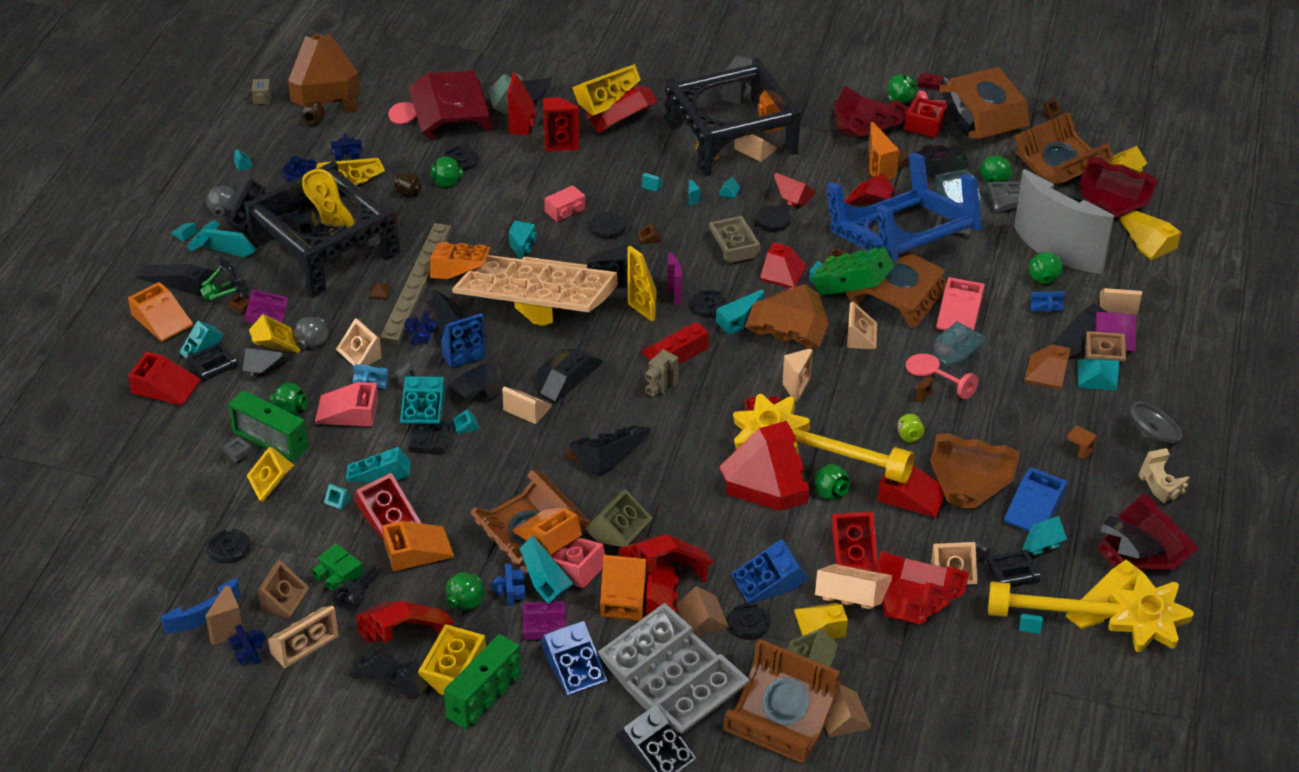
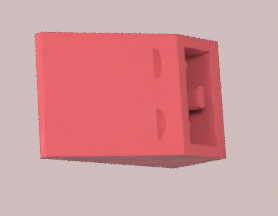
(960, 303)
(349, 405)

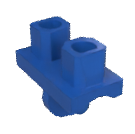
(1047, 301)
(502, 585)

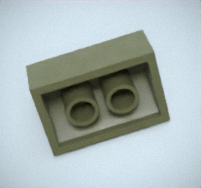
(619, 521)
(815, 646)

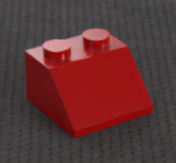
(925, 117)

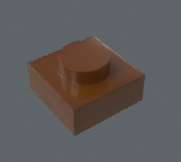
(238, 304)
(924, 389)

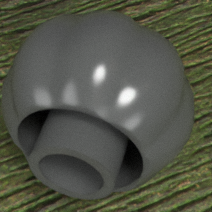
(221, 200)
(311, 332)

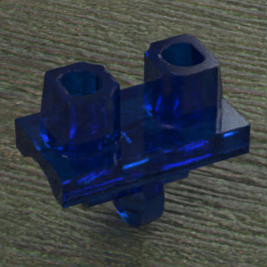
(346, 146)
(412, 324)
(249, 642)

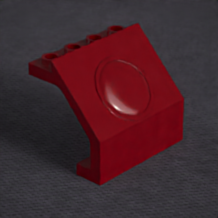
(447, 99)

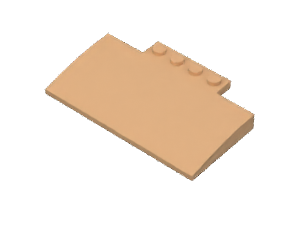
(539, 283)

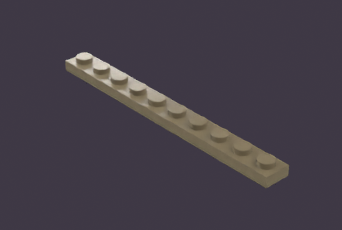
(413, 287)

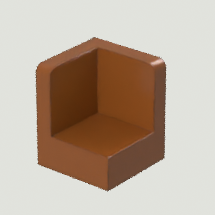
(1083, 438)

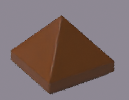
(1052, 107)
(379, 291)

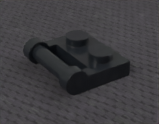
(209, 357)
(423, 437)
(1013, 563)

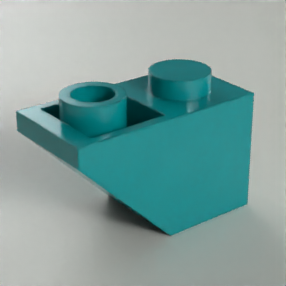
(522, 237)
(200, 338)
(1044, 534)

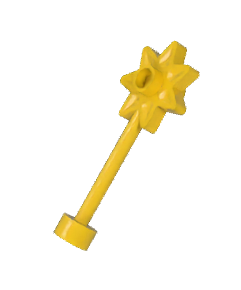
(897, 465)
(1144, 612)

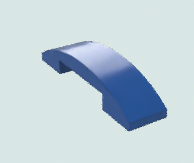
(181, 621)

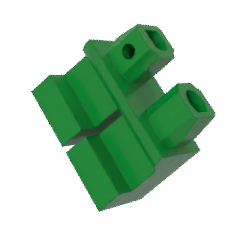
(337, 566)

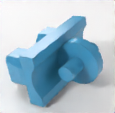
(370, 374)

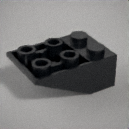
(943, 159)
(615, 261)
(655, 743)

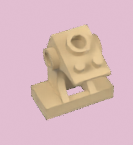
(1154, 473)

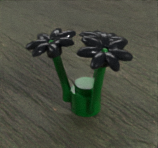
(211, 290)

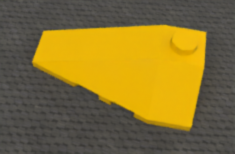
(602, 92)
(359, 170)
(1150, 234)
(640, 285)
(1120, 577)

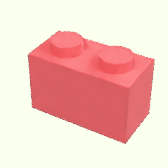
(564, 203)

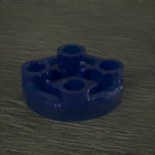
(297, 167)

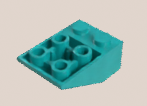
(423, 400)

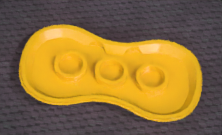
(323, 193)

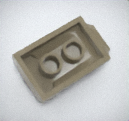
(735, 239)

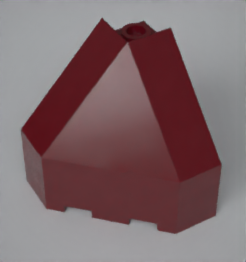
(857, 112)
(1116, 186)
(1152, 520)

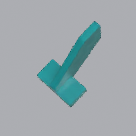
(223, 241)

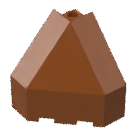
(321, 72)
(790, 316)
(971, 469)

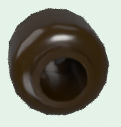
(313, 113)
(407, 184)

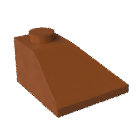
(1048, 366)

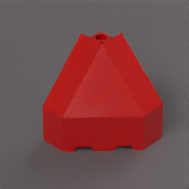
(630, 103)
(767, 469)
(671, 550)
(918, 587)
(378, 621)

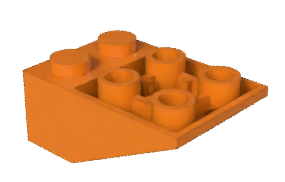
(882, 154)
(454, 259)
(159, 312)
(551, 528)
(415, 544)
(623, 588)

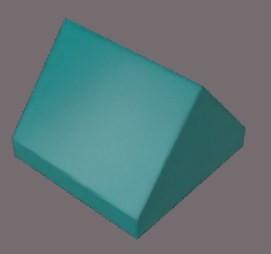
(242, 161)
(651, 182)
(729, 188)
(336, 496)
(1030, 623)

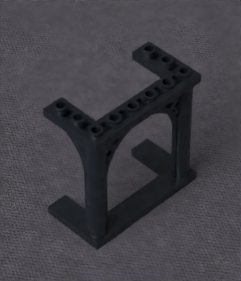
(715, 138)
(311, 257)

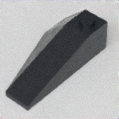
(961, 114)
(177, 276)
(608, 448)

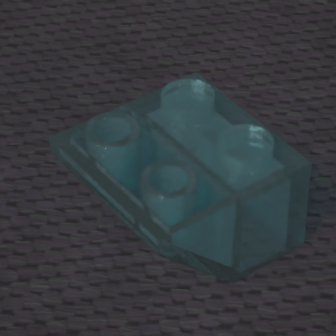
(950, 185)
(957, 343)

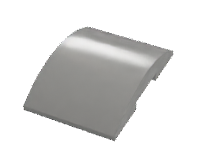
(1061, 225)
(671, 667)

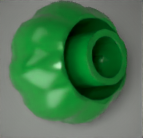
(902, 88)
(996, 169)
(445, 172)
(1045, 267)
(289, 397)
(831, 479)
(464, 591)

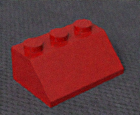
(560, 125)
(682, 343)
(661, 586)

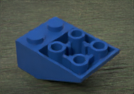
(464, 341)
(1036, 499)
(769, 573)
(573, 658)

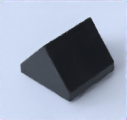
(981, 553)

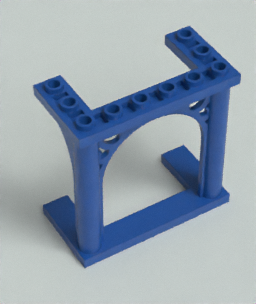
(853, 222)

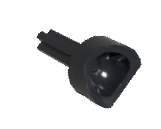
(350, 593)

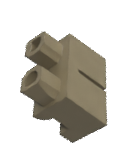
(662, 373)

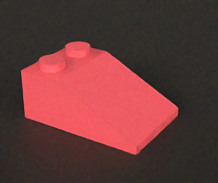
(580, 560)

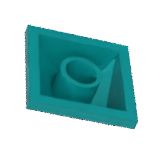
(1098, 374)

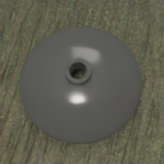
(1155, 423)

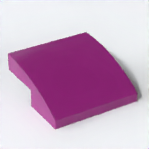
(674, 279)
(267, 304)
(1118, 323)
(542, 618)

